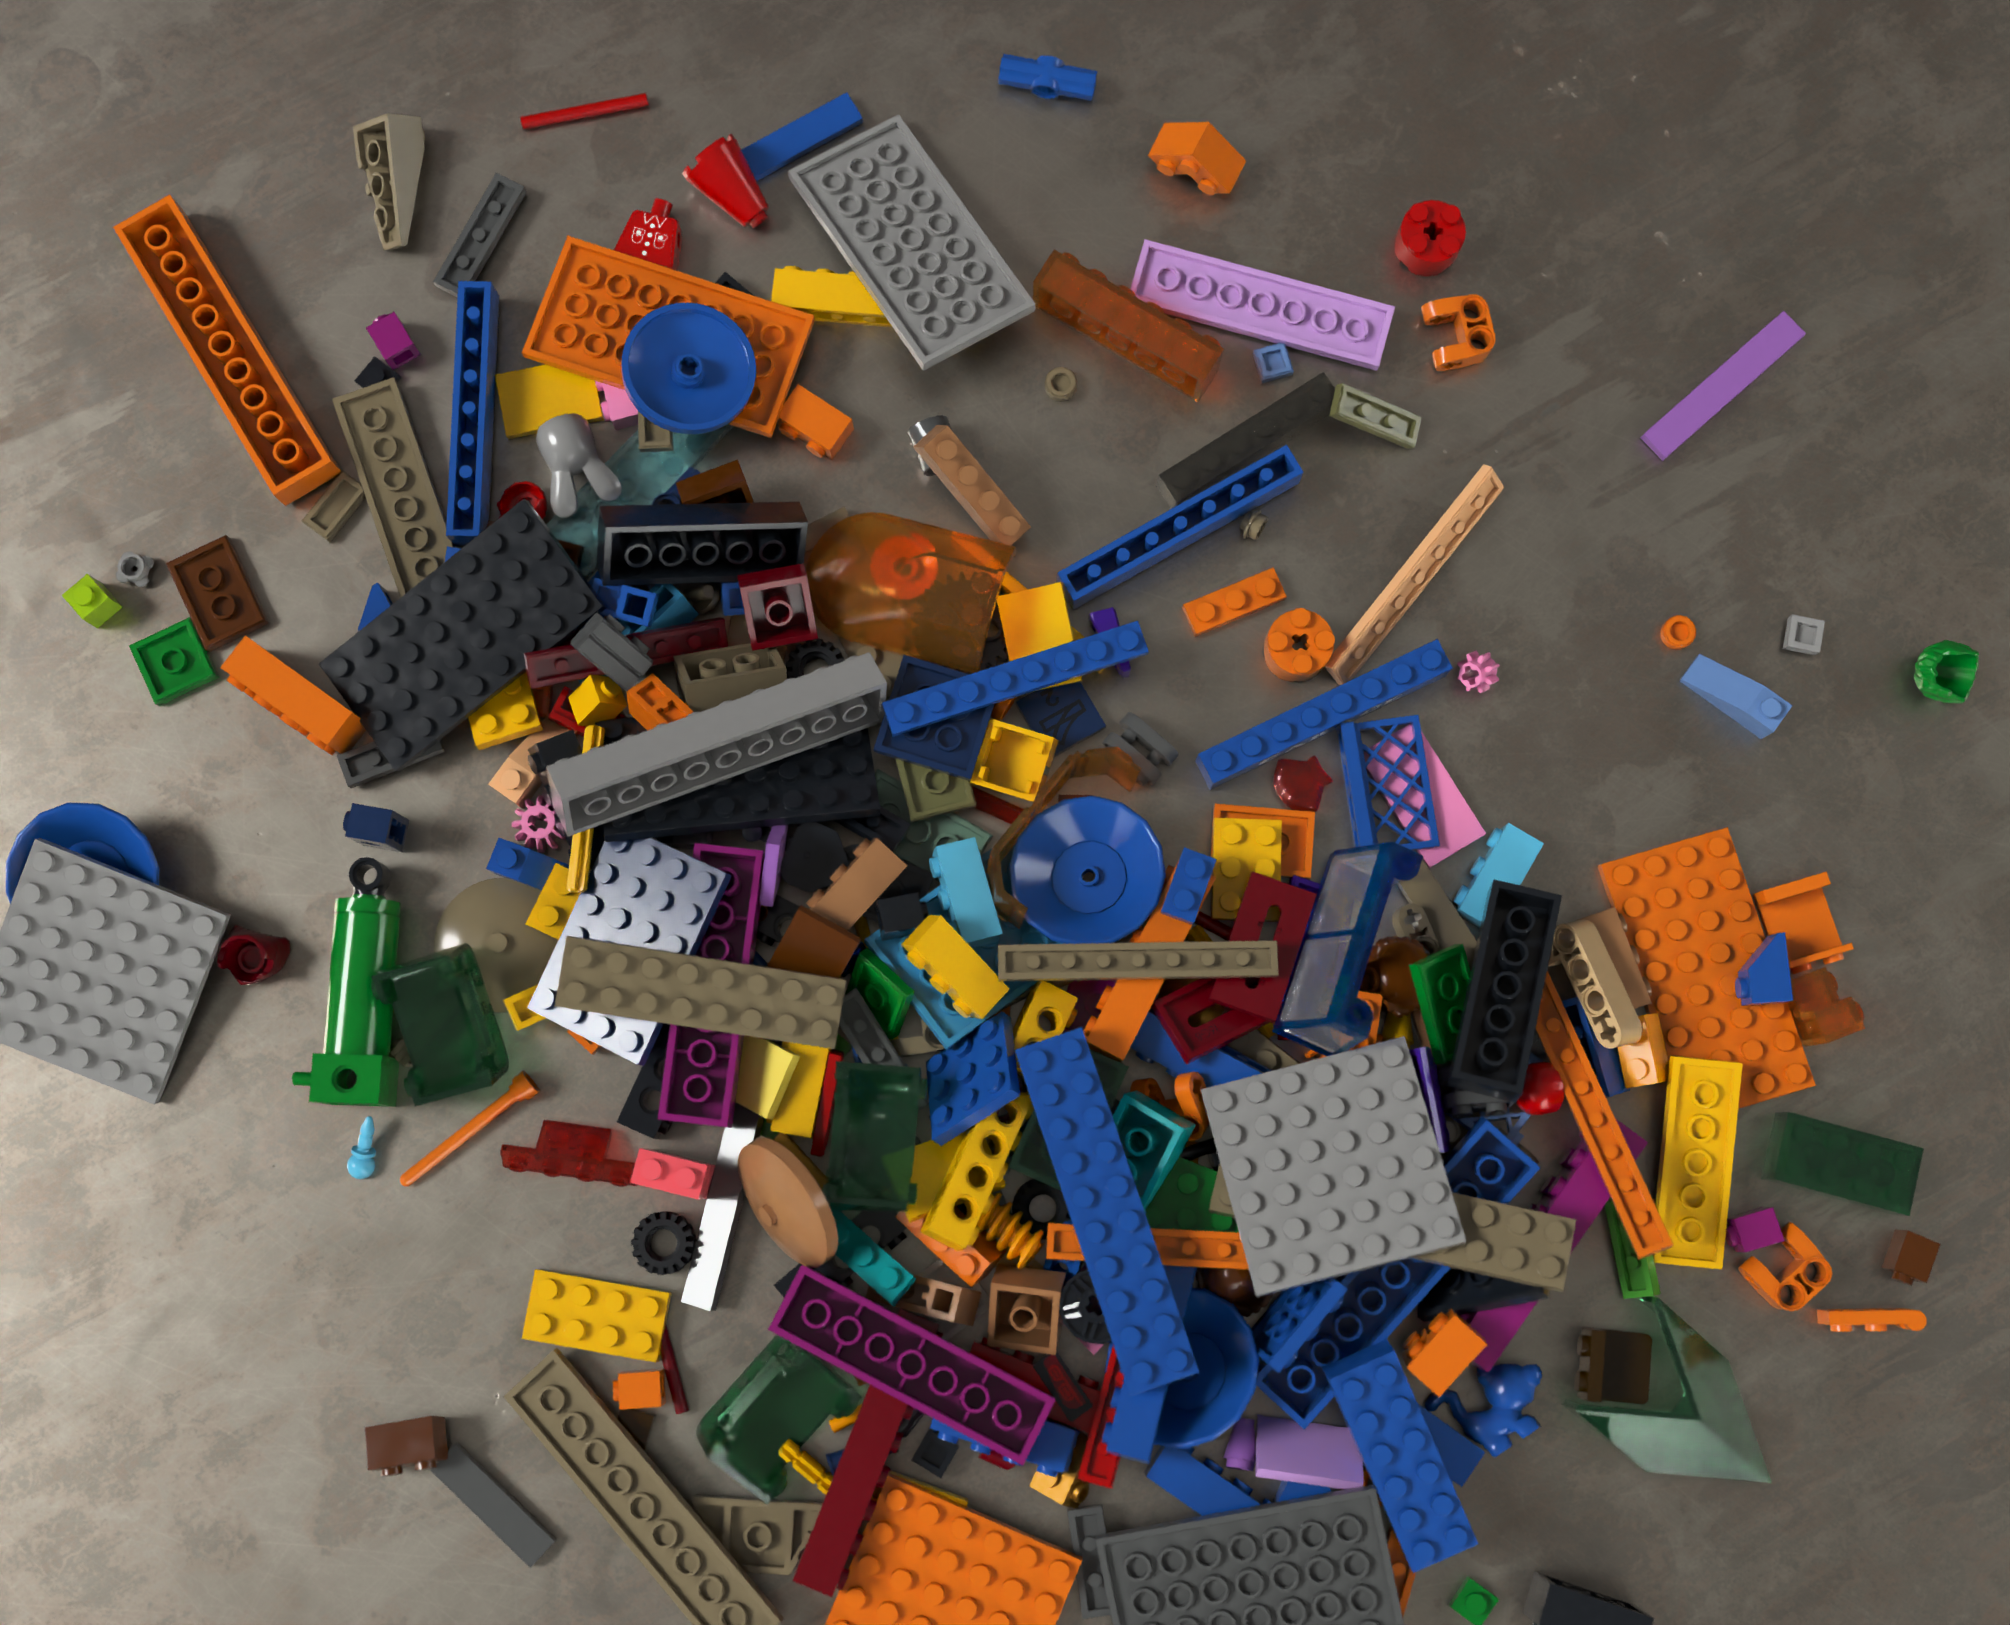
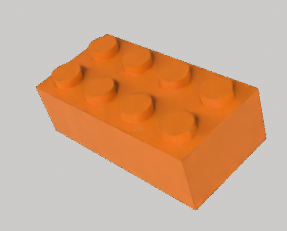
(292, 698)

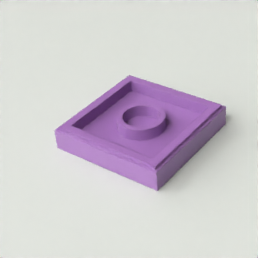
(772, 864)

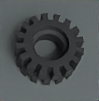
(810, 651)
(1024, 1197)
(642, 1243)

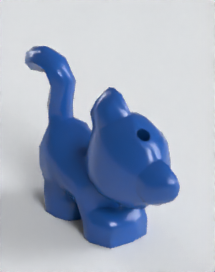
(1509, 1391)

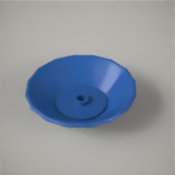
(88, 831)
(1080, 839)
(1227, 1360)

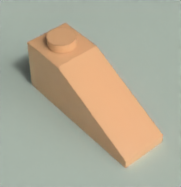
(515, 776)

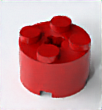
(1426, 221)

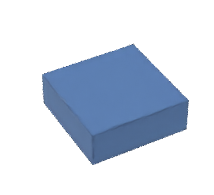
(1273, 362)

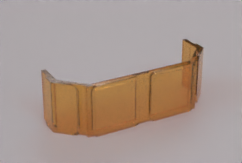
(1094, 762)

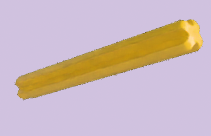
(582, 841)

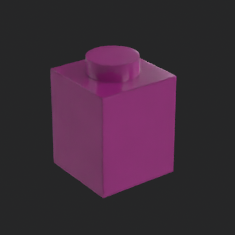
(393, 340)
(1753, 1230)

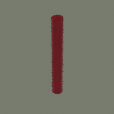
(672, 1374)

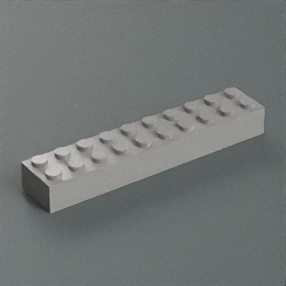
(716, 743)

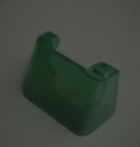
(444, 1023)
(874, 1137)
(773, 1400)

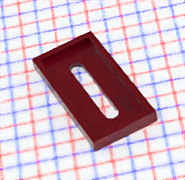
(1295, 910)
(1199, 1041)

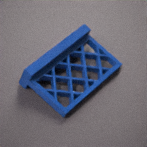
(1358, 782)

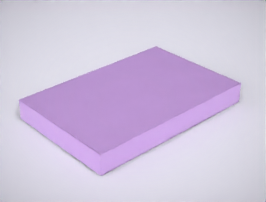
(1310, 1456)

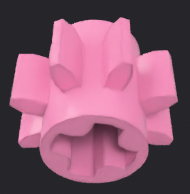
(1478, 671)

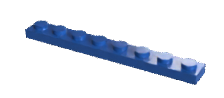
(1014, 678)

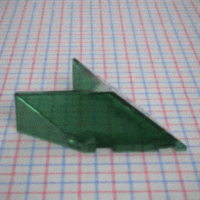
(1705, 1430)

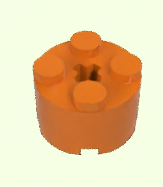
(1296, 627)

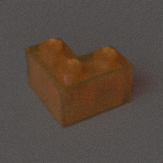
(1819, 1011)

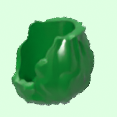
(1946, 671)

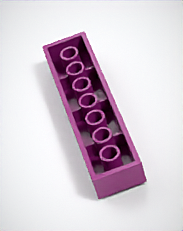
(704, 1063)
(1573, 1194)
(912, 1364)

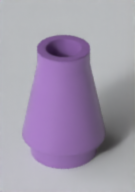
(1241, 1447)

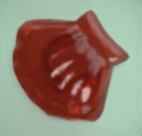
(1300, 783)

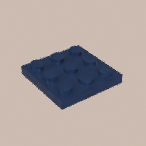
(944, 746)

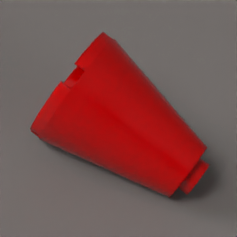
(728, 182)

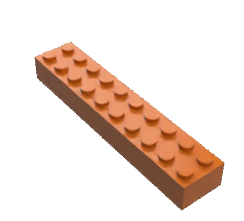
(227, 350)

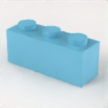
(1507, 861)
(966, 892)

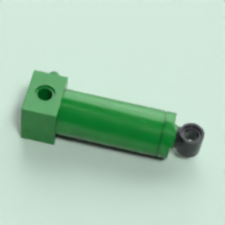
(356, 1022)

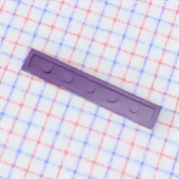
(1723, 385)

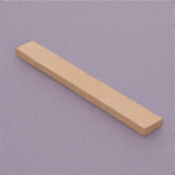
(1414, 575)

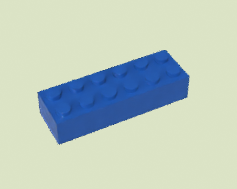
(1400, 1455)

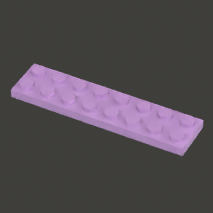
(1263, 304)

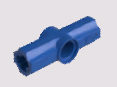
(1047, 77)

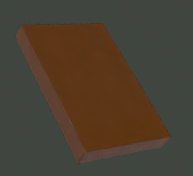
(217, 593)

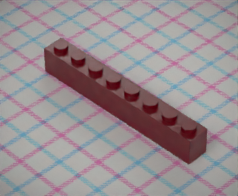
(853, 1485)

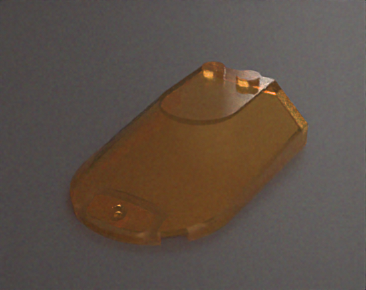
(908, 587)

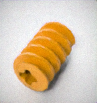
(1011, 1232)

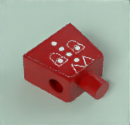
(652, 236)

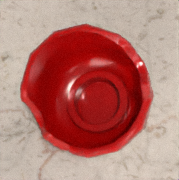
(520, 491)
(1542, 1090)

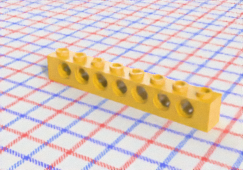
(941, 1221)

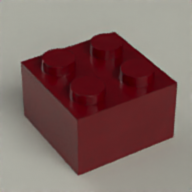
(777, 606)

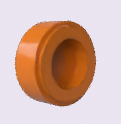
(1678, 632)

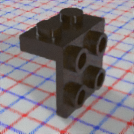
(1613, 1366)

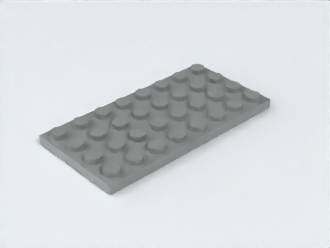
(911, 242)

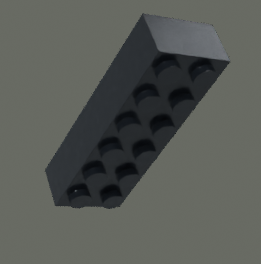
(697, 541)
(1504, 991)

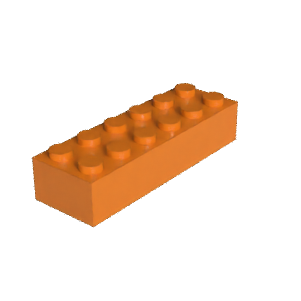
(1129, 1000)

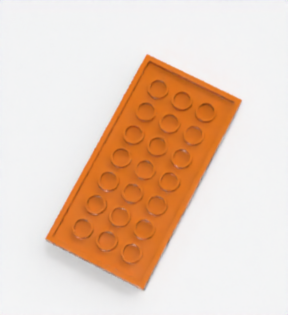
(604, 293)
(1693, 934)

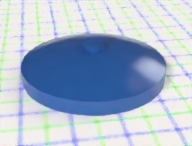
(688, 368)

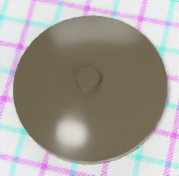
(493, 923)

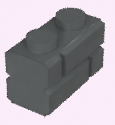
(612, 651)

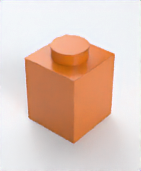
(640, 1389)

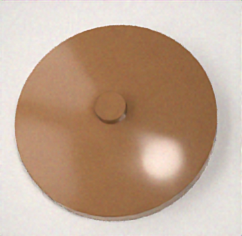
(787, 1202)

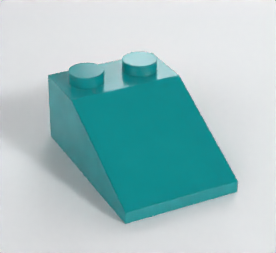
(1151, 1140)

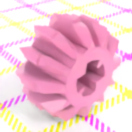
(528, 828)

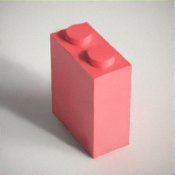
(673, 1173)

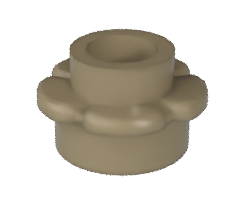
(1253, 524)

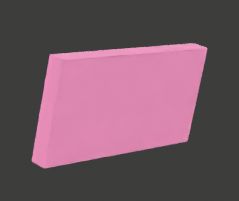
(1454, 818)

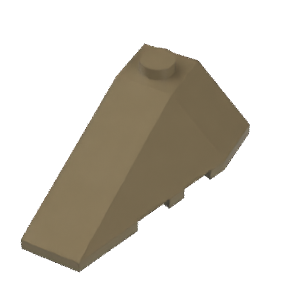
(392, 156)

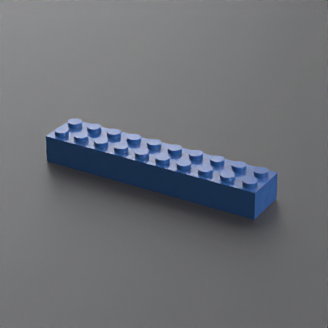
(1106, 1212)
(1382, 1296)

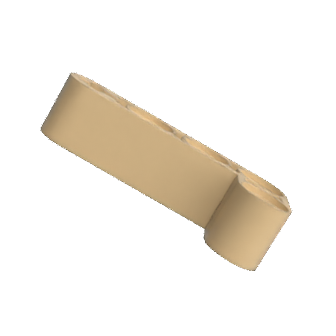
(1596, 983)

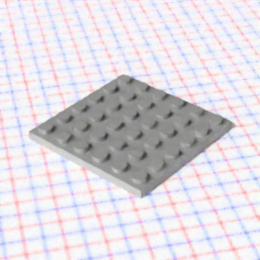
(102, 969)
(1332, 1166)

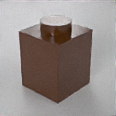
(1910, 1257)

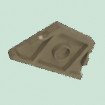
(759, 1534)

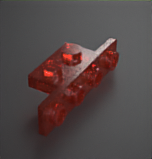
(570, 1152)

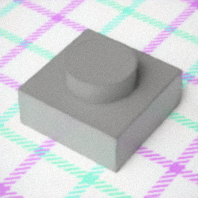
(1804, 634)

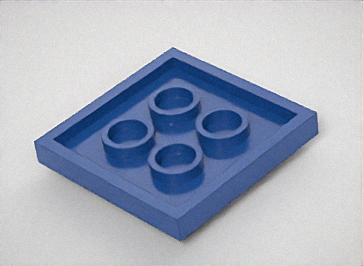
(972, 1079)
(1294, 1319)

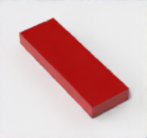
(826, 1106)

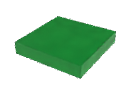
(173, 661)
(882, 991)

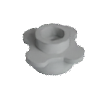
(126, 564)

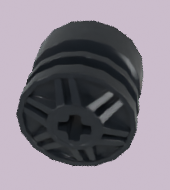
(1075, 1313)

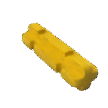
(806, 1465)

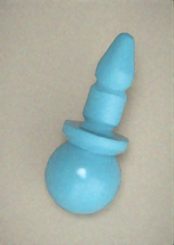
(361, 1162)

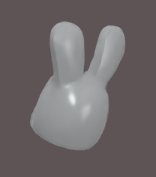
(570, 450)

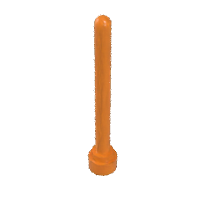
(521, 1088)

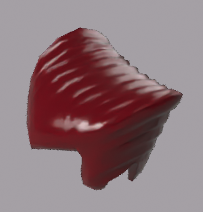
(252, 955)

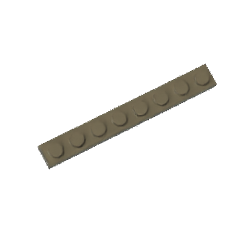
(1137, 960)

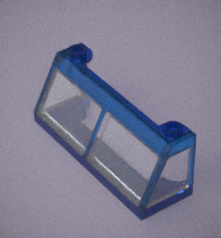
(1323, 988)

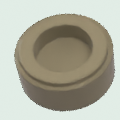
(1060, 384)

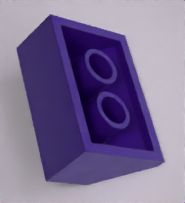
(1428, 1081)

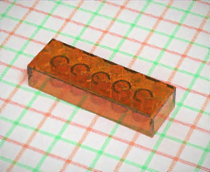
(1127, 325)

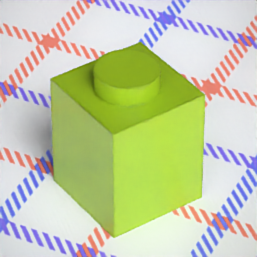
(92, 601)

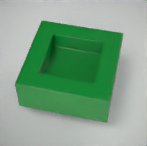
(1473, 1601)

